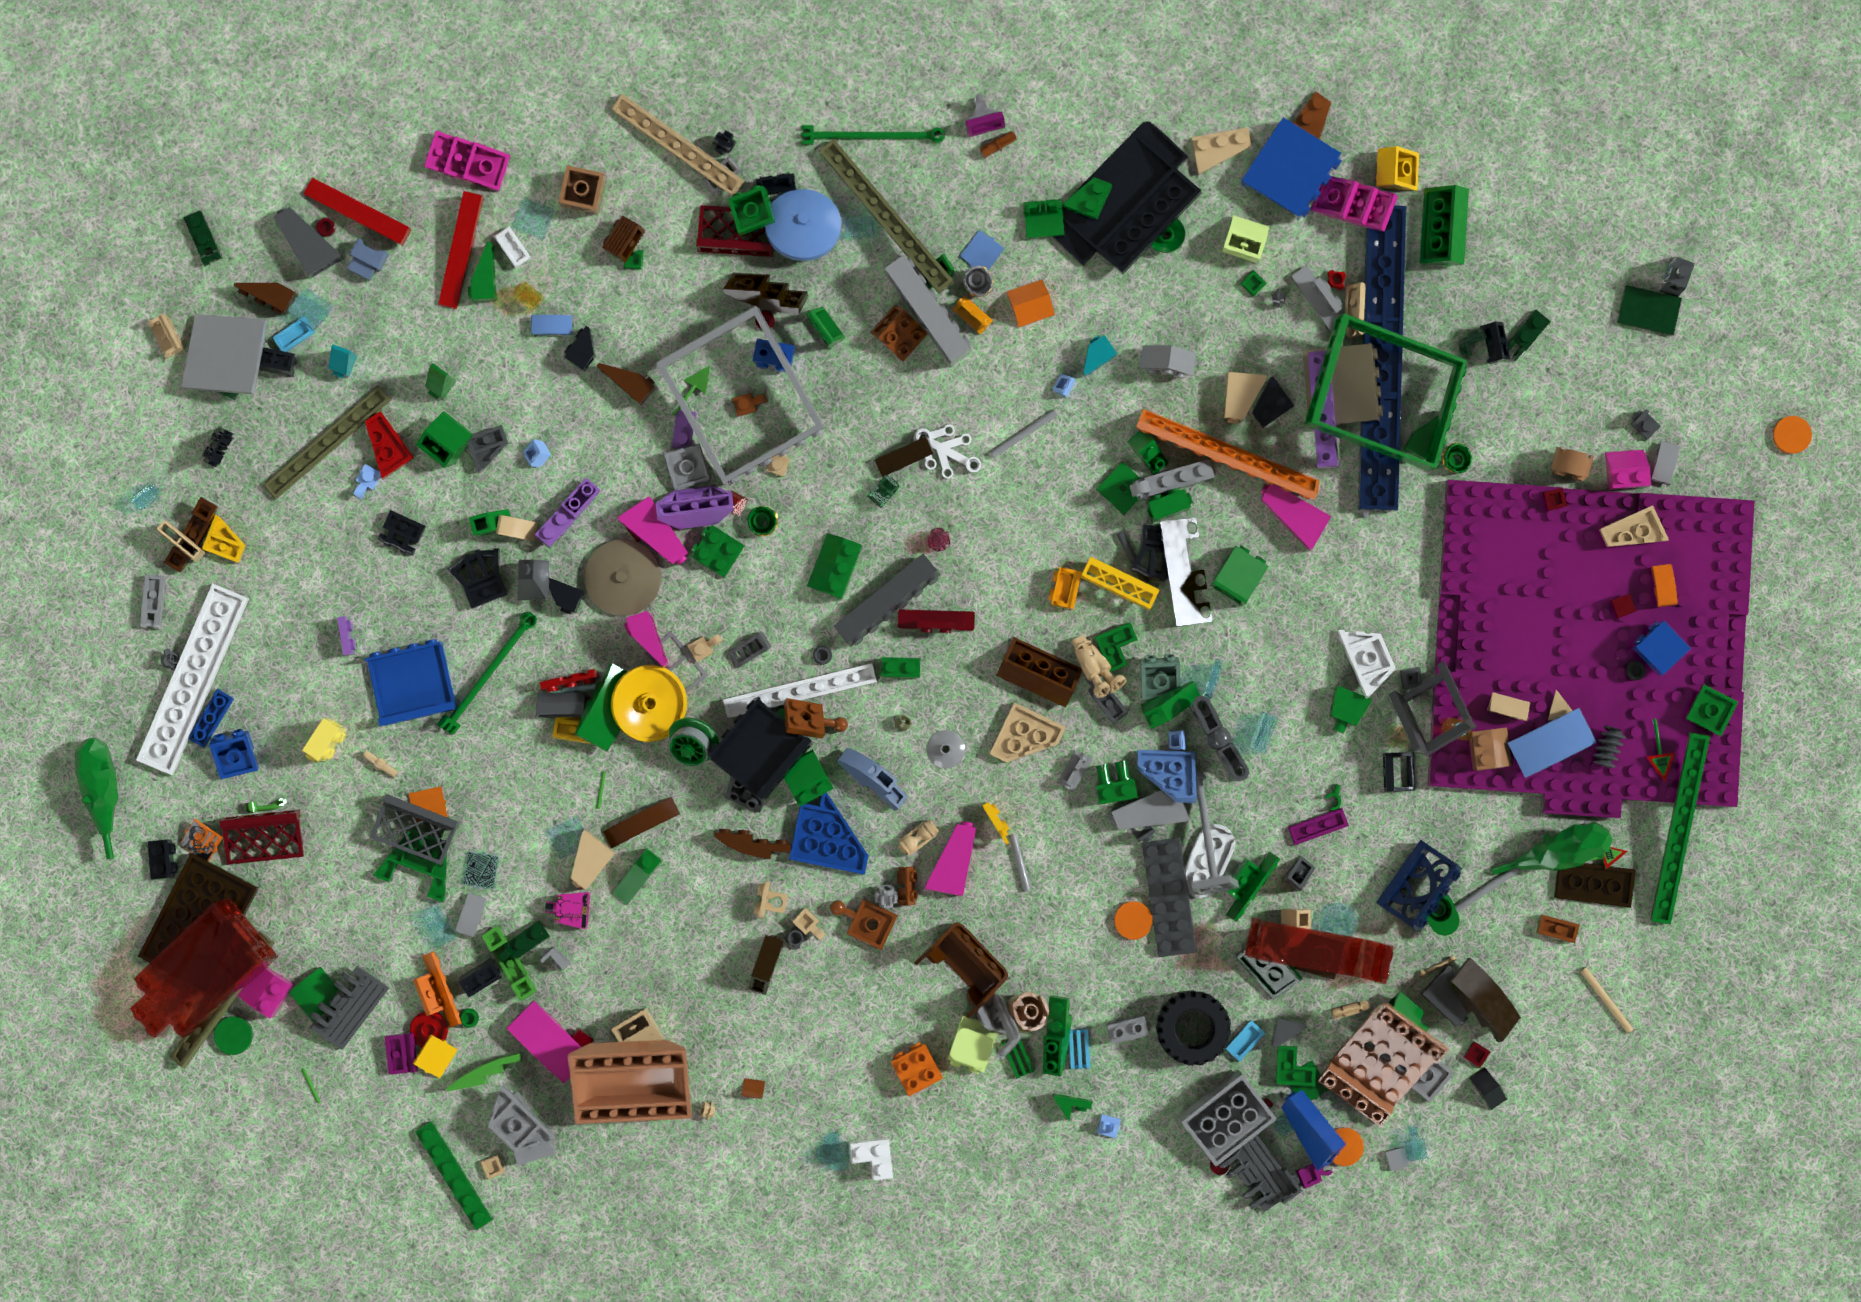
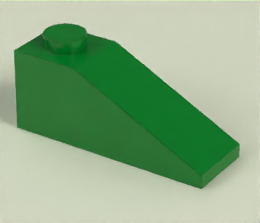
(484, 279)
(438, 382)
(1169, 704)
(637, 876)

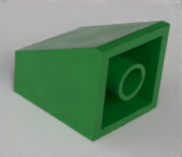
(1239, 575)

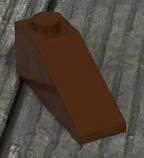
(632, 383)

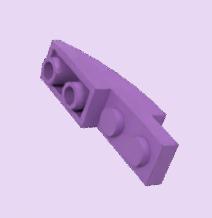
(568, 513)

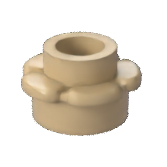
(707, 1110)

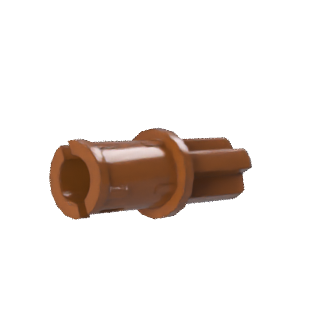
(998, 144)

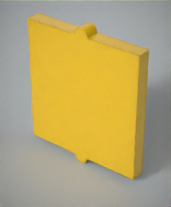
(435, 1056)

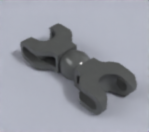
(1219, 739)

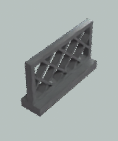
(422, 814)

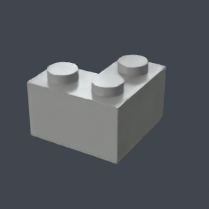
(1167, 360)

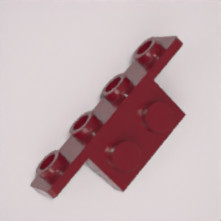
(936, 620)

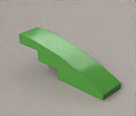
(478, 1075)

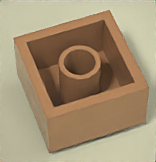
(582, 190)

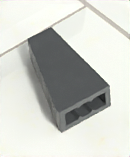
(309, 247)

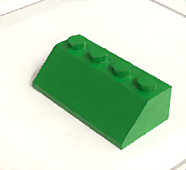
(1444, 225)

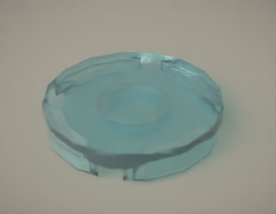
(1332, 920)

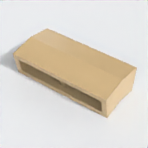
(178, 543)

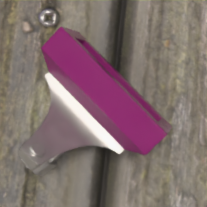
(984, 119)

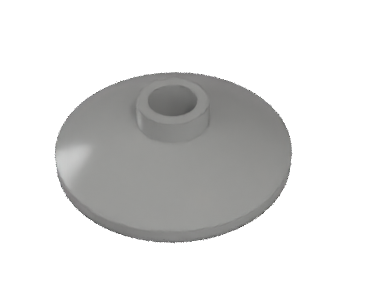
(942, 759)

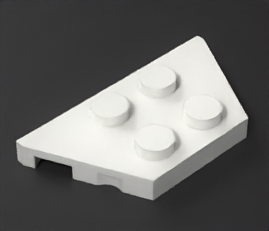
(1368, 659)

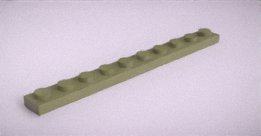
(886, 216)

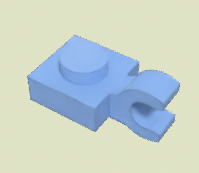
(367, 478)

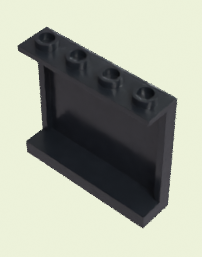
(759, 750)

